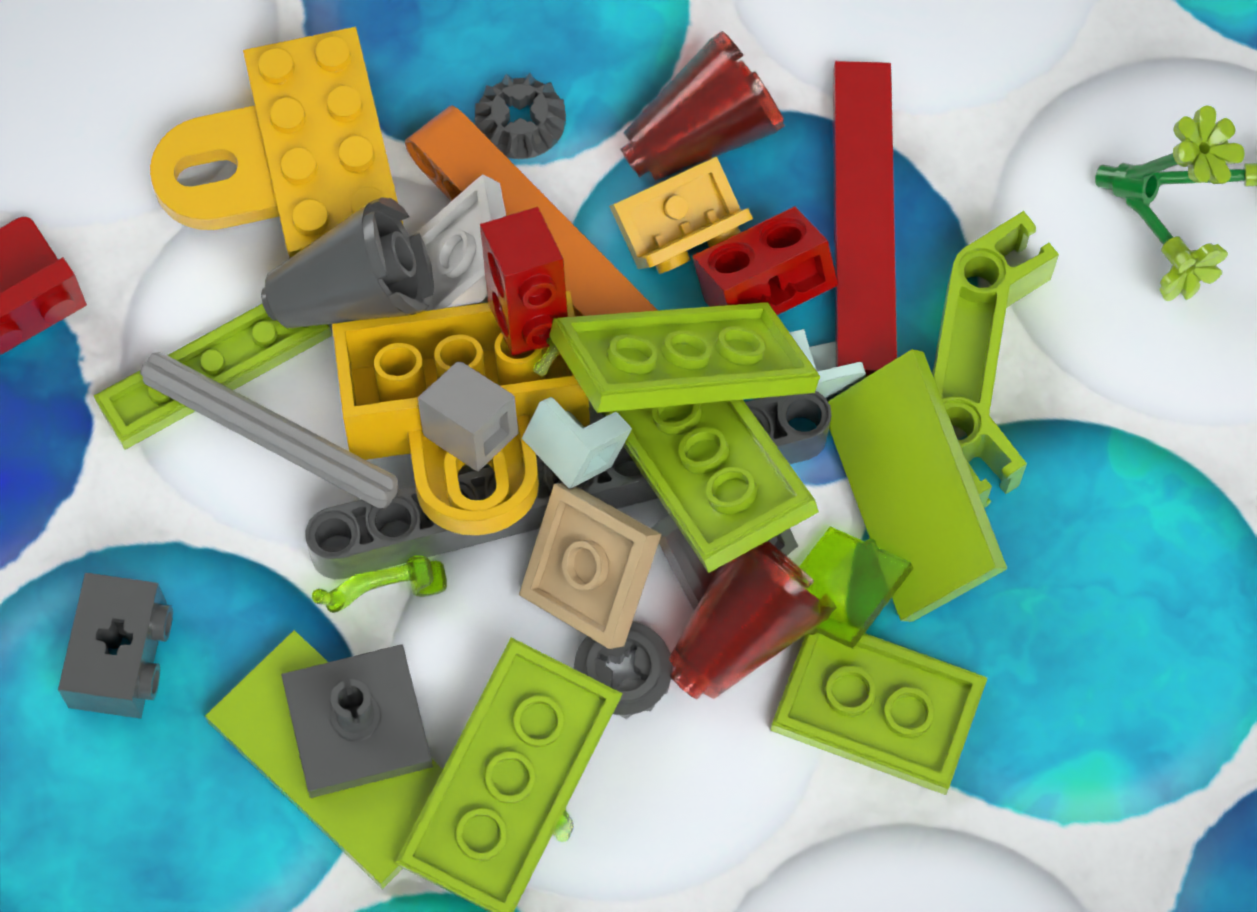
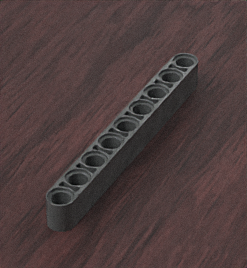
(374, 551)

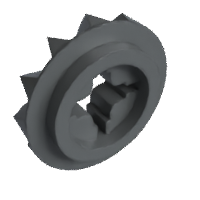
(521, 138)
(650, 662)

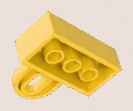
(300, 152)
(395, 359)

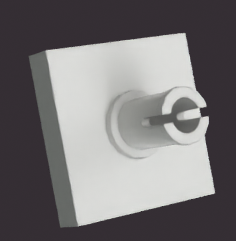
(456, 244)

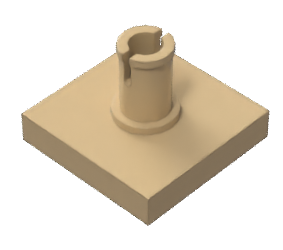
(589, 565)

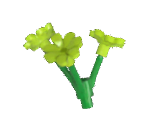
(1205, 153)

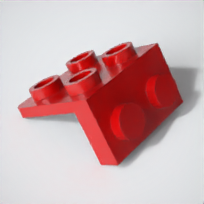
(33, 284)

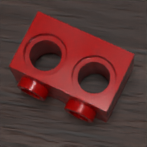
(771, 262)
(523, 278)

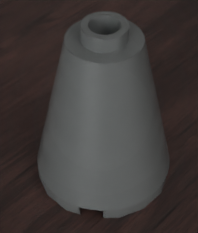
(353, 272)

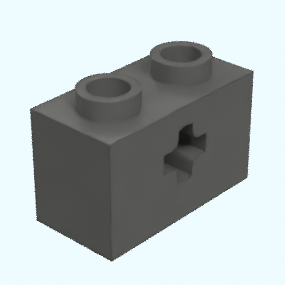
(104, 615)

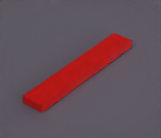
(864, 215)

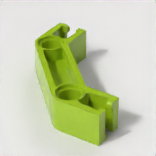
(972, 340)

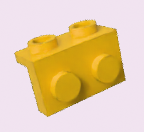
(679, 215)

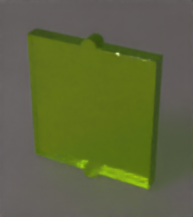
(856, 578)

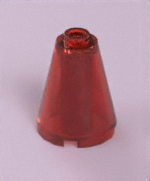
(702, 113)
(744, 620)

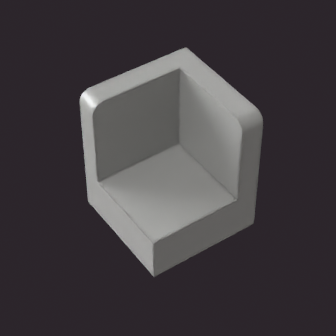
(468, 415)

